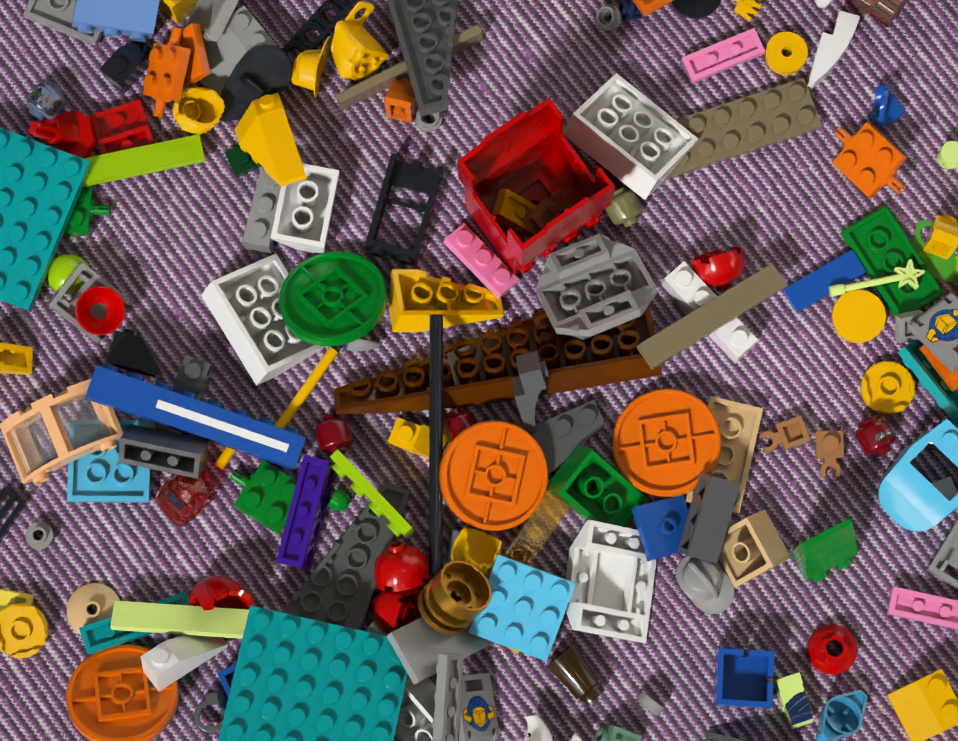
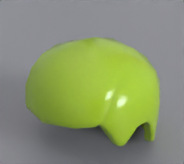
(60, 270)

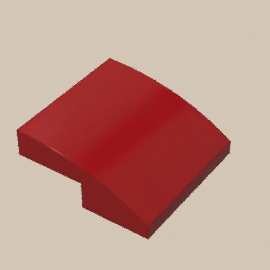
(122, 127)

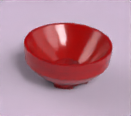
(114, 307)
(819, 656)

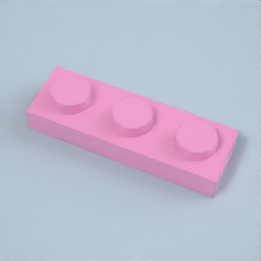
(723, 55)
(481, 261)
(923, 607)

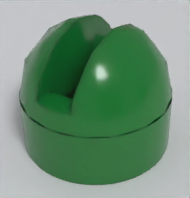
(339, 500)

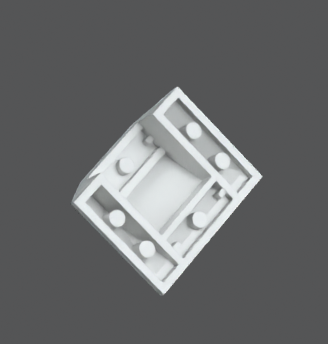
(611, 582)

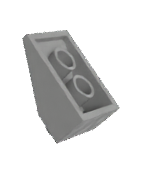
(237, 38)

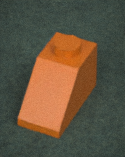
(400, 101)

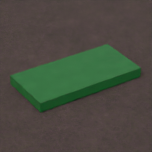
(881, 248)

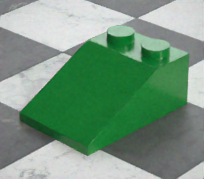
(595, 488)
(826, 551)

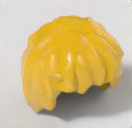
(198, 110)
(476, 548)

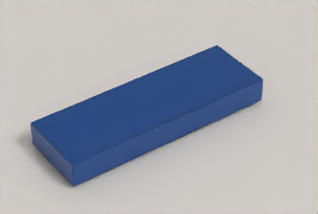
(816, 285)

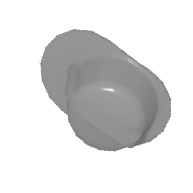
(705, 584)

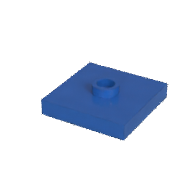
(661, 526)

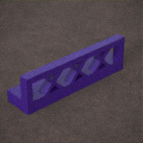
(306, 513)

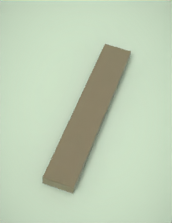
(399, 71)
(711, 316)

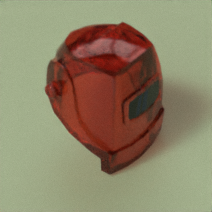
(185, 497)

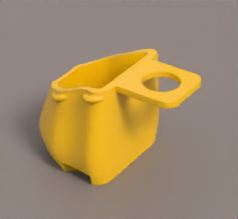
(354, 49)

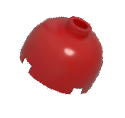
(719, 267)
(400, 567)
(395, 609)

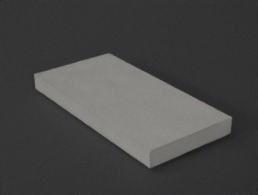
(420, 644)

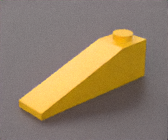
(269, 140)
(419, 295)

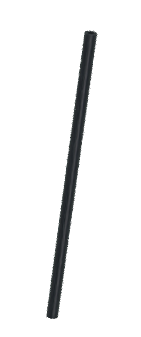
(435, 444)

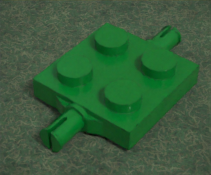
(84, 212)
(265, 496)

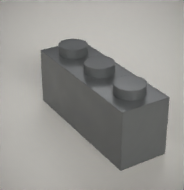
(163, 451)
(709, 517)

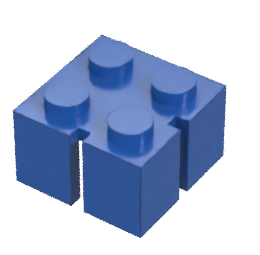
(742, 679)

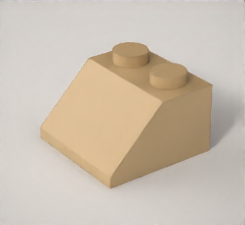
(752, 548)

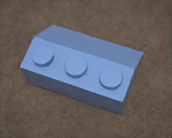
(117, 17)

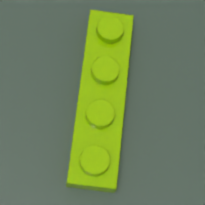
(378, 504)

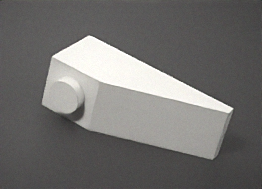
(178, 657)

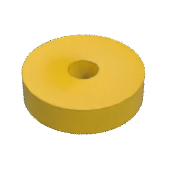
(786, 65)

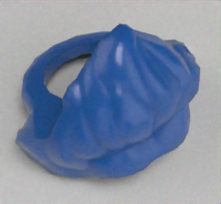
(886, 107)

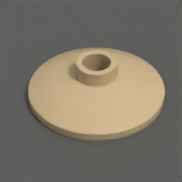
(88, 595)

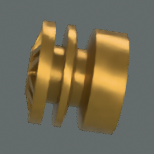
(454, 597)

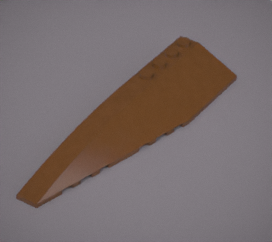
(483, 367)

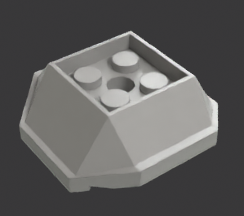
(594, 287)

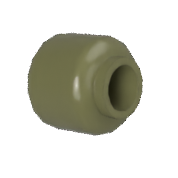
(624, 207)

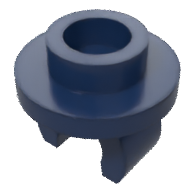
(629, 10)

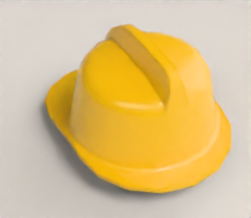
(310, 66)

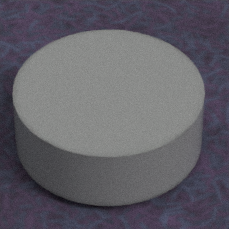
(650, 704)

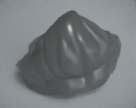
(211, 698)

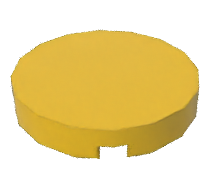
(858, 316)
(887, 387)
(22, 630)

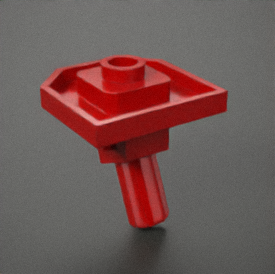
(67, 132)

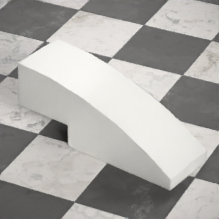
(832, 47)

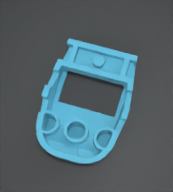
(908, 494)

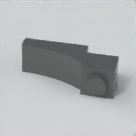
(528, 387)

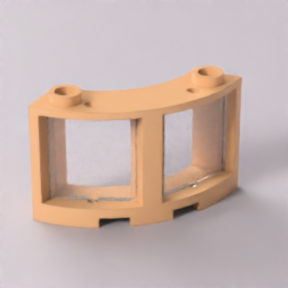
(59, 432)

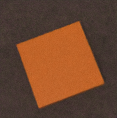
(198, 62)

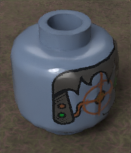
(46, 100)

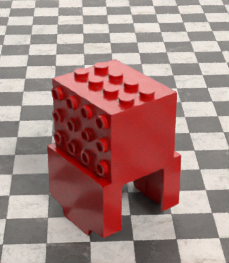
(532, 161)

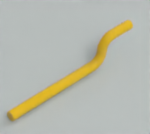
(294, 405)

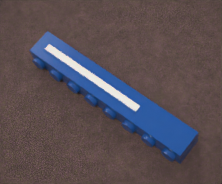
(195, 417)

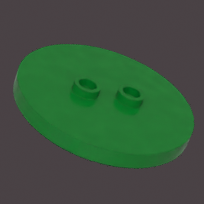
(333, 298)

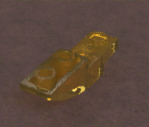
(537, 529)

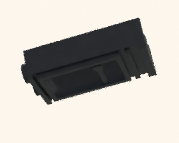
(413, 178)

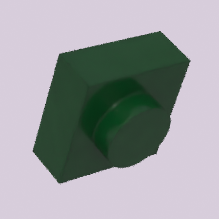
(240, 161)

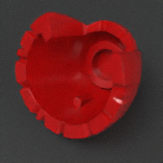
(220, 593)

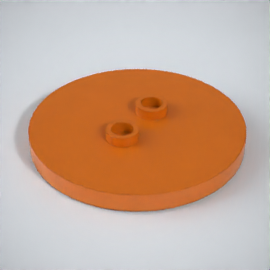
(666, 442)
(493, 475)
(116, 700)

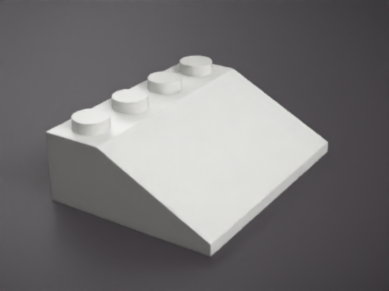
(629, 135)
(251, 319)

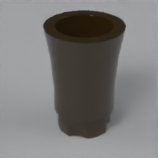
(576, 674)

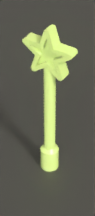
(903, 275)

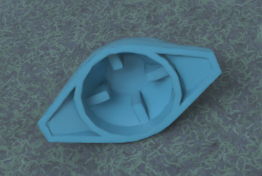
(842, 716)

